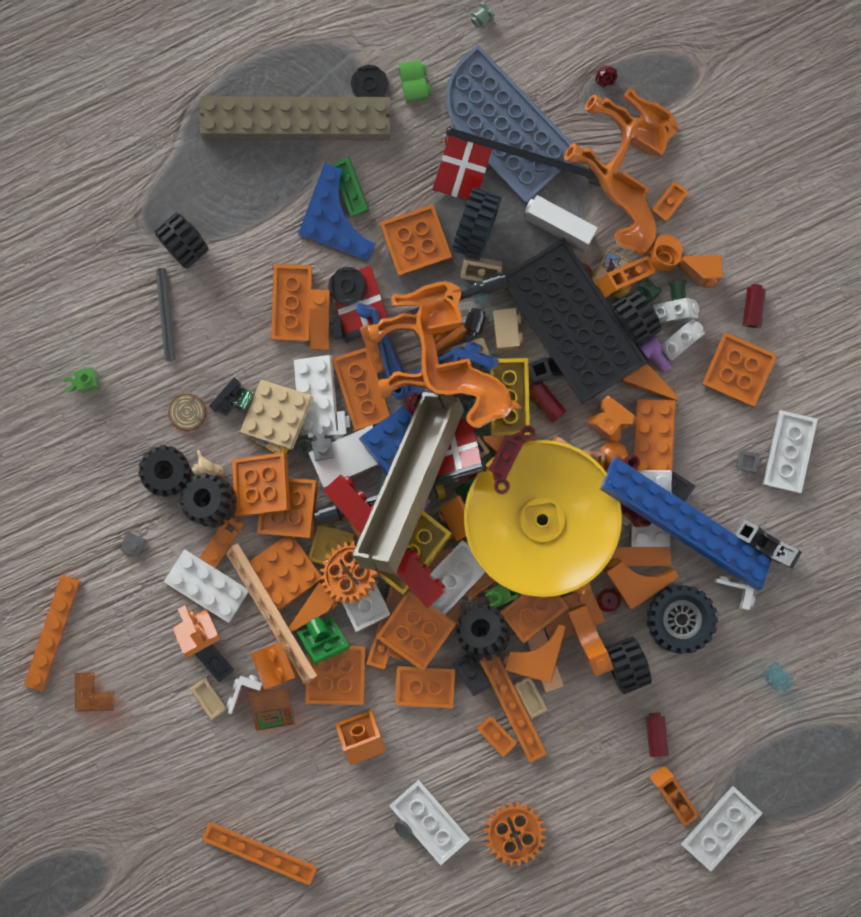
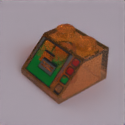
(271, 708)

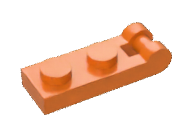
(221, 542)

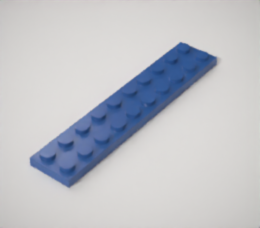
(685, 523)

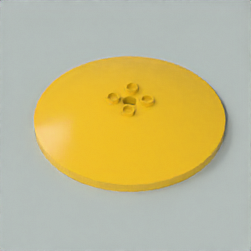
(549, 558)

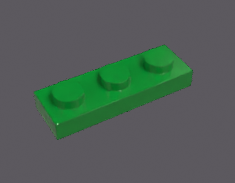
(351, 188)

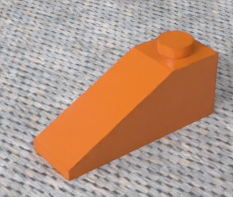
(625, 276)
(319, 319)
(649, 381)
(316, 606)
(674, 795)

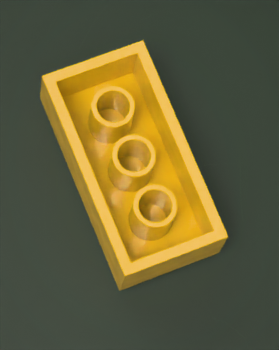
(515, 376)
(427, 541)

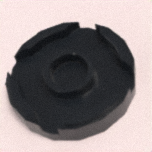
(369, 82)
(347, 285)

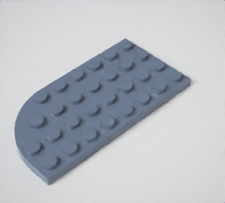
(490, 105)

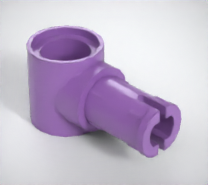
(652, 350)

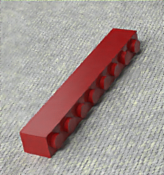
(410, 570)

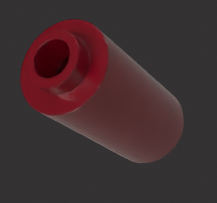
(754, 306)
(546, 401)
(657, 735)

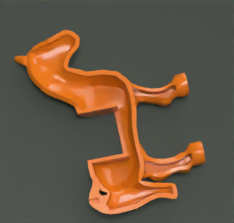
(645, 134)
(436, 316)

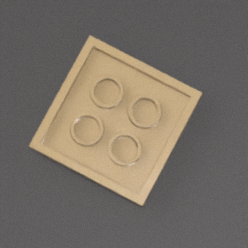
(276, 414)

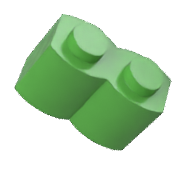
(413, 81)

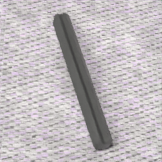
(165, 313)

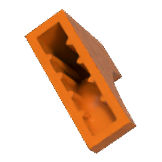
(634, 586)
(589, 640)
(539, 662)

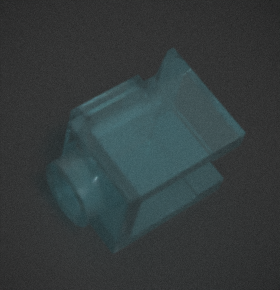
(778, 677)

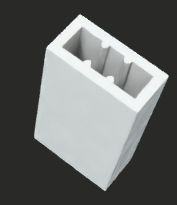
(560, 223)
(349, 459)

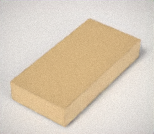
(530, 697)
(208, 698)

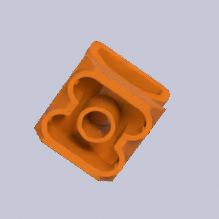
(611, 419)

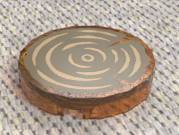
(187, 412)

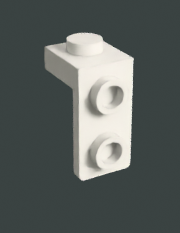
(677, 309)
(683, 339)
(343, 422)
(747, 597)
(252, 682)

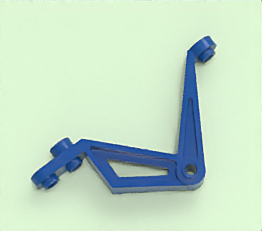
(393, 364)

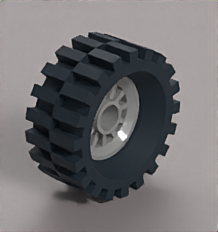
(476, 223)
(702, 610)

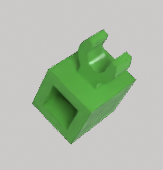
(84, 380)
(500, 596)

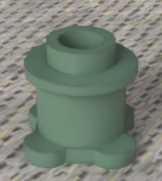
(482, 15)

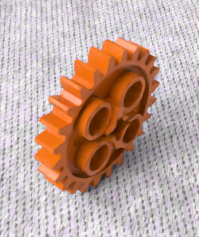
(337, 584)
(498, 840)

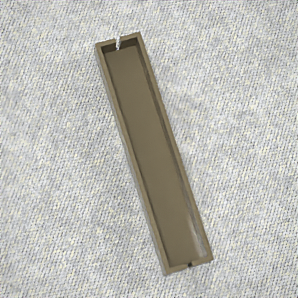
(294, 118)
(408, 483)

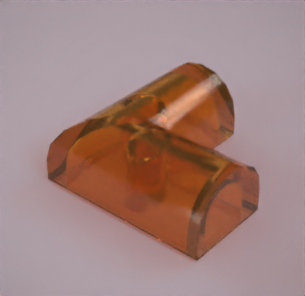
(87, 699)

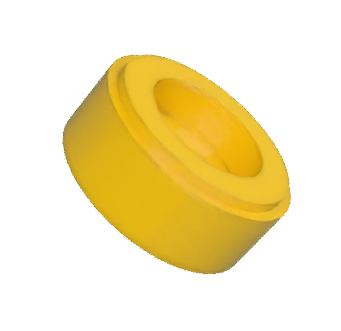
(439, 492)

